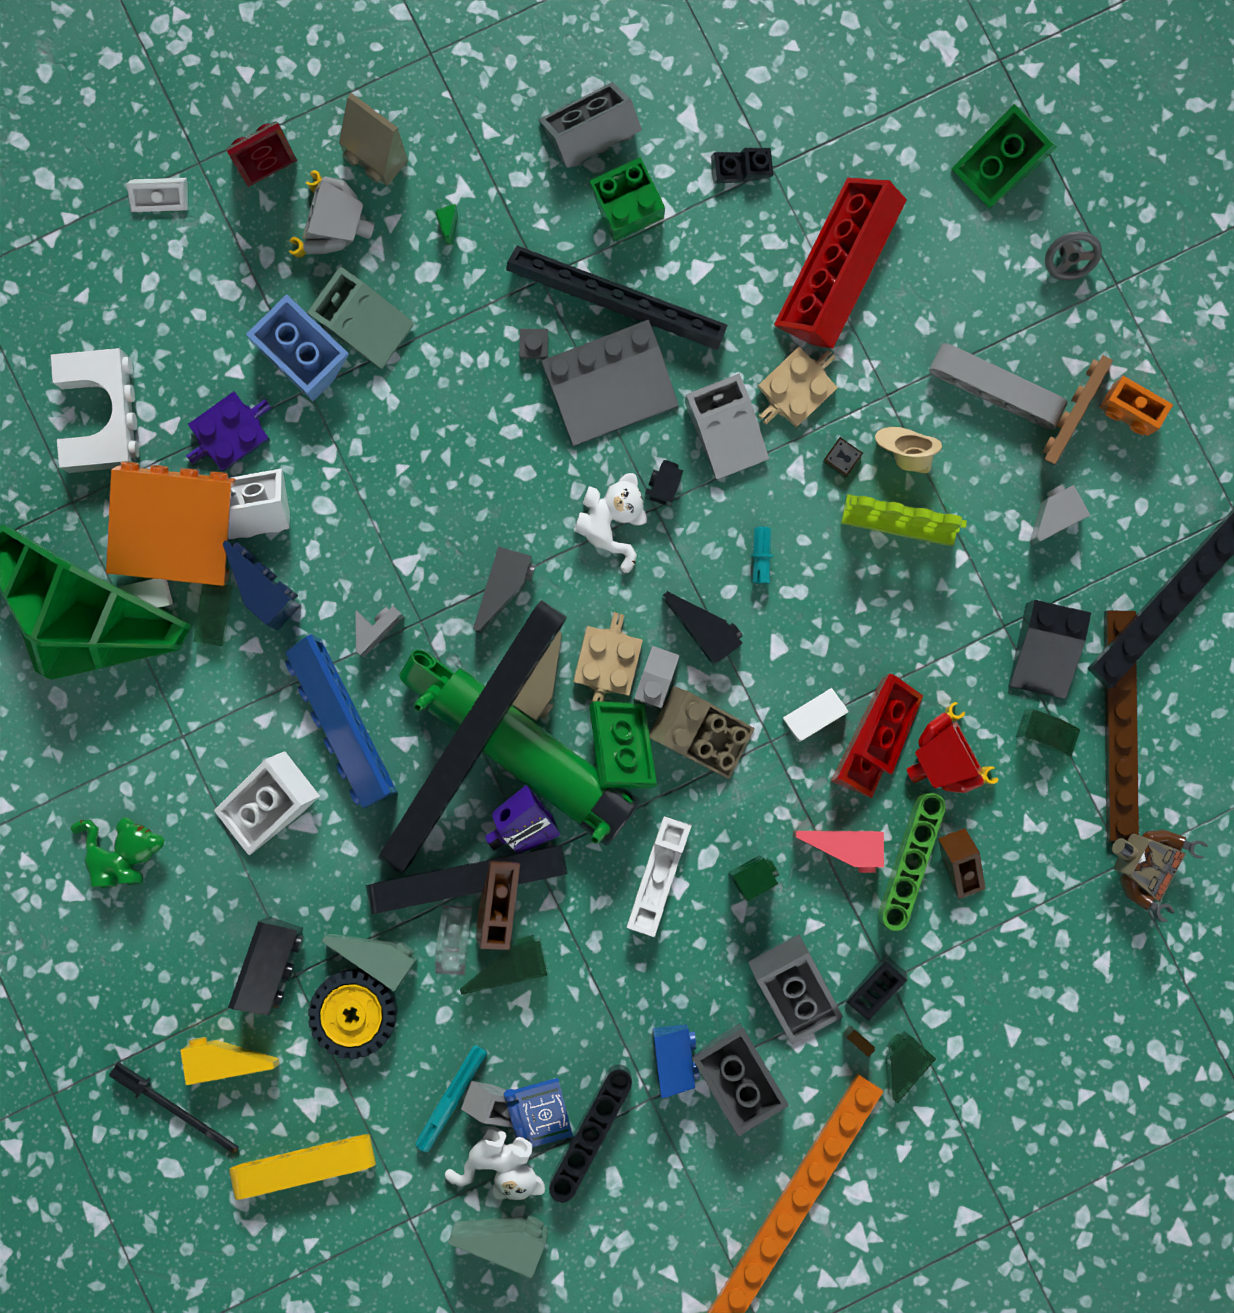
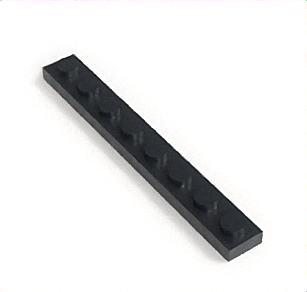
(616, 297)
(1165, 604)

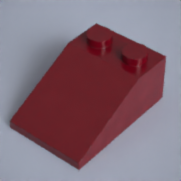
(261, 153)

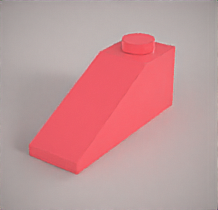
(854, 848)

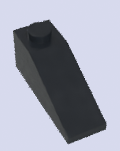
(709, 631)

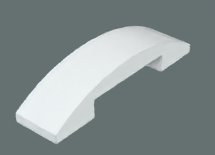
(658, 876)

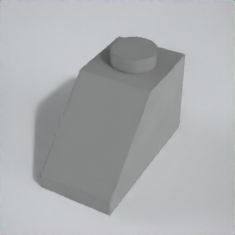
(1058, 512)
(656, 677)
(487, 1104)

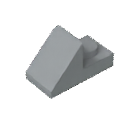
(370, 635)

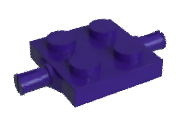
(228, 431)

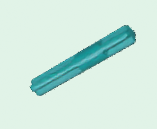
(450, 1099)

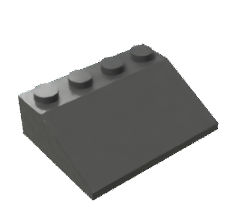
(610, 383)

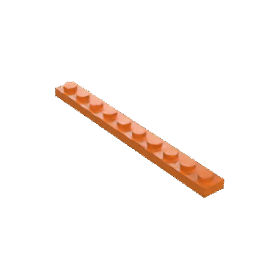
(797, 1197)

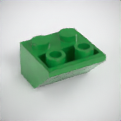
(627, 199)

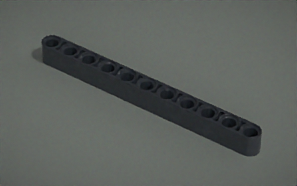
(472, 736)

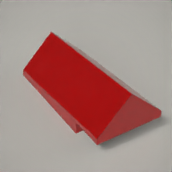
(878, 736)

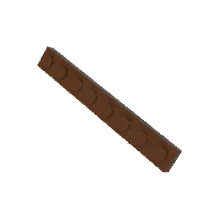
(1121, 742)

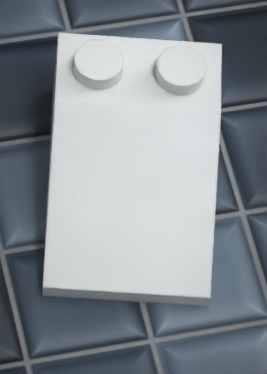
(266, 802)

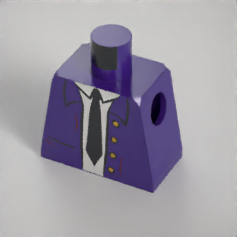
(522, 823)

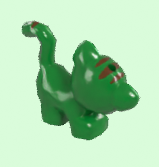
(132, 846)

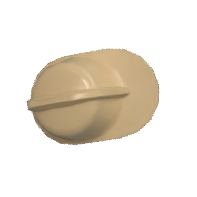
(910, 449)

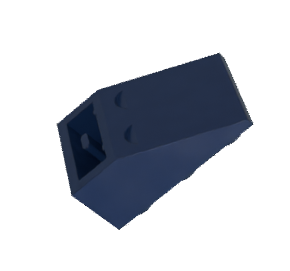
(260, 593)

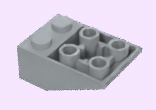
(727, 426)

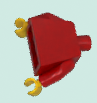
(947, 757)

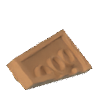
(1082, 398)

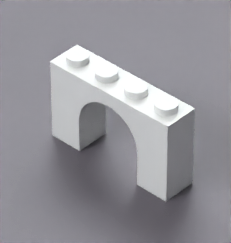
(115, 442)

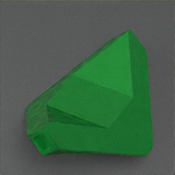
(76, 618)

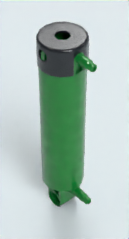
(524, 750)

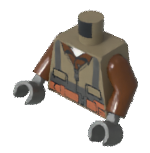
(1149, 865)

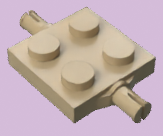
(797, 387)
(607, 660)

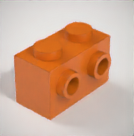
(1135, 406)

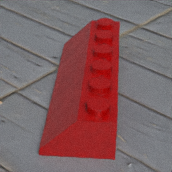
(841, 261)

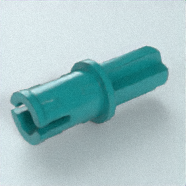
(761, 555)

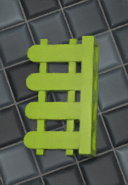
(901, 520)

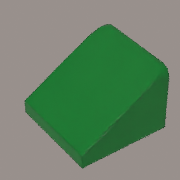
(447, 221)

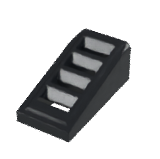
(870, 981)

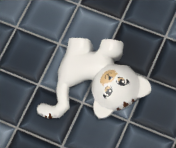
(621, 503)
(513, 1176)

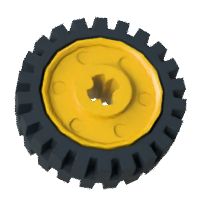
(331, 1019)

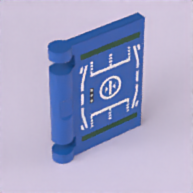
(539, 1112)

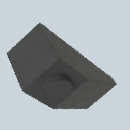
(504, 583)

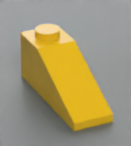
(219, 1060)

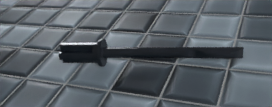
(139, 1086)

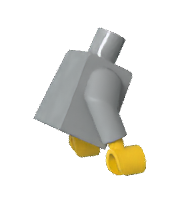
(332, 218)

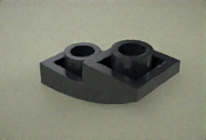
(742, 166)

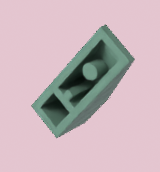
(379, 958)

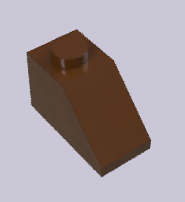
(962, 863)

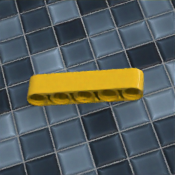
(302, 1166)

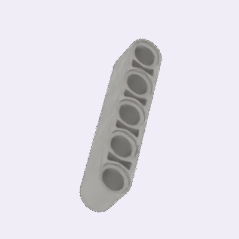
(998, 386)

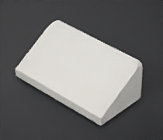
(158, 194)
(815, 715)

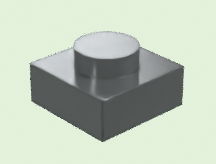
(533, 344)

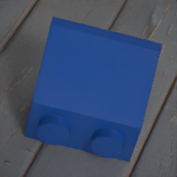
(674, 1059)

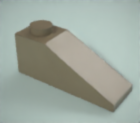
(540, 687)

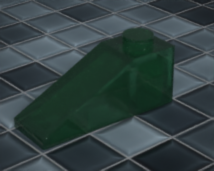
(520, 963)

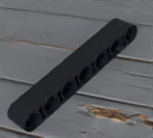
(460, 880)

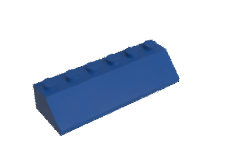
(340, 722)

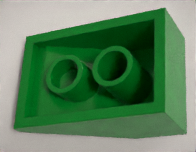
(1004, 156)

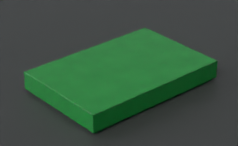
(622, 745)

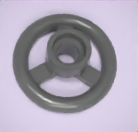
(1071, 253)

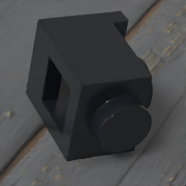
(664, 483)

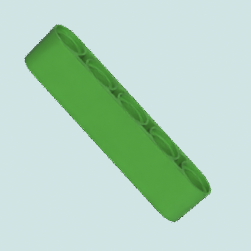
(922, 851)

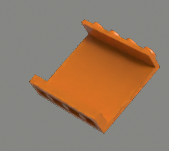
(168, 524)

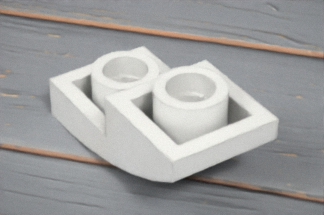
(152, 591)

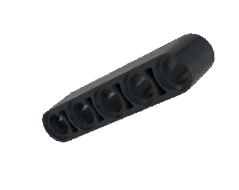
(589, 1147)

